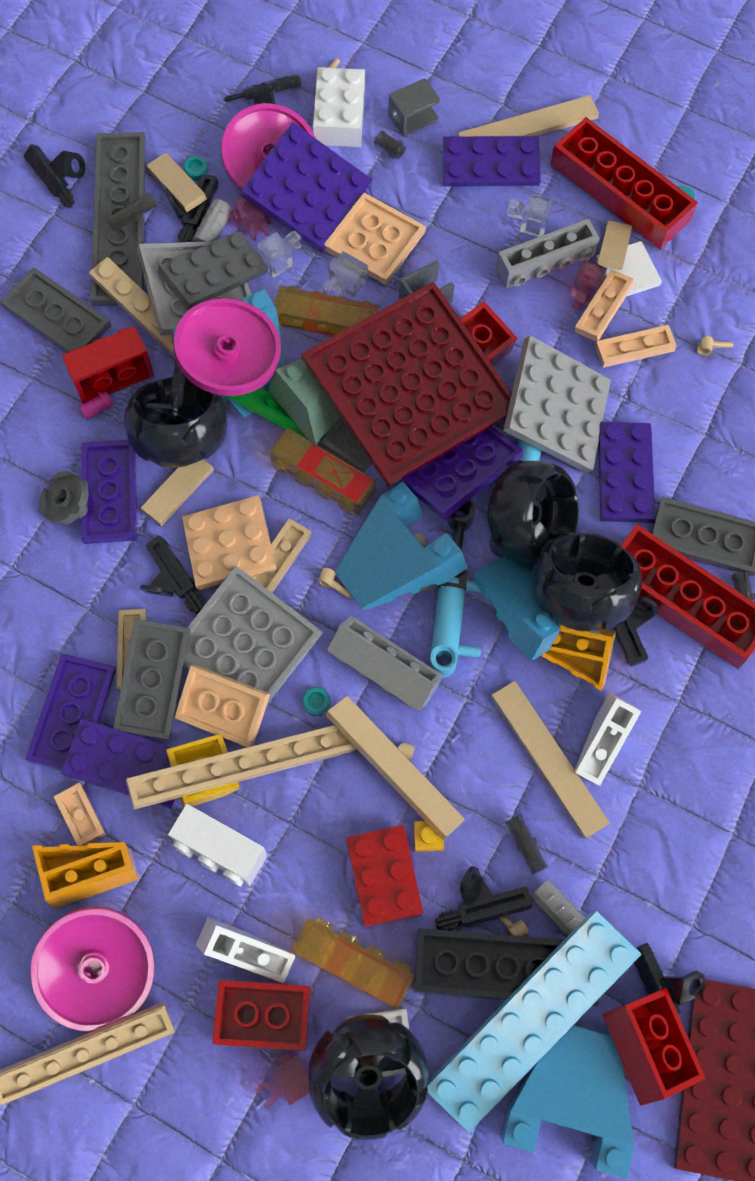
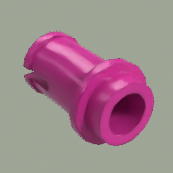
(96, 405)

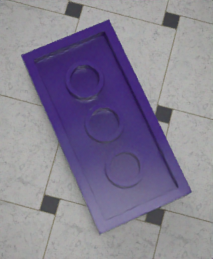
(491, 161)
(626, 472)
(112, 492)
(75, 693)
(111, 756)

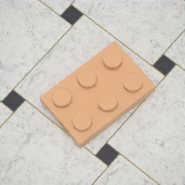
(222, 705)

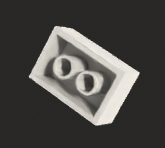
(339, 106)
(217, 846)

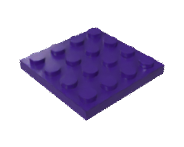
(305, 186)
(463, 471)

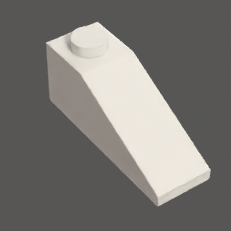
(606, 738)
(244, 950)

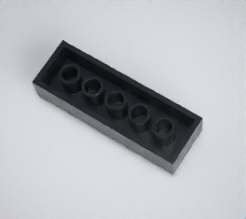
(476, 963)

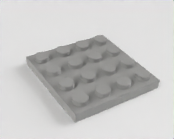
(165, 303)
(557, 404)
(249, 635)

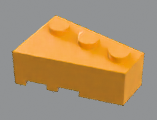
(583, 653)
(82, 871)

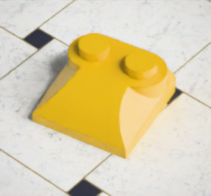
(196, 751)

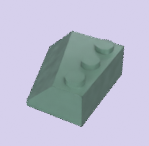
(303, 400)

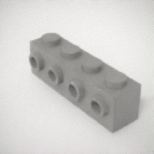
(547, 253)
(384, 663)

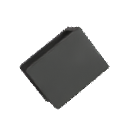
(412, 107)
(421, 278)

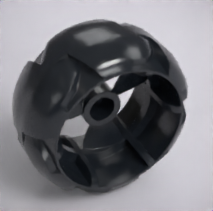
(178, 440)
(530, 508)
(603, 583)
(355, 1053)

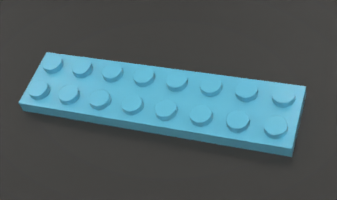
(532, 1020)

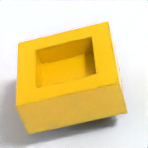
(426, 838)

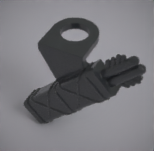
(265, 91)
(54, 171)
(192, 219)
(176, 395)
(172, 576)
(627, 634)
(481, 904)
(676, 985)

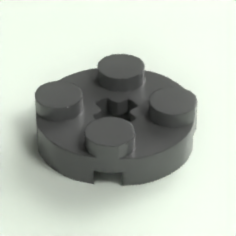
(75, 501)

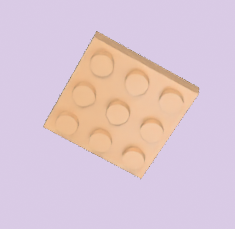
(376, 237)
(228, 538)

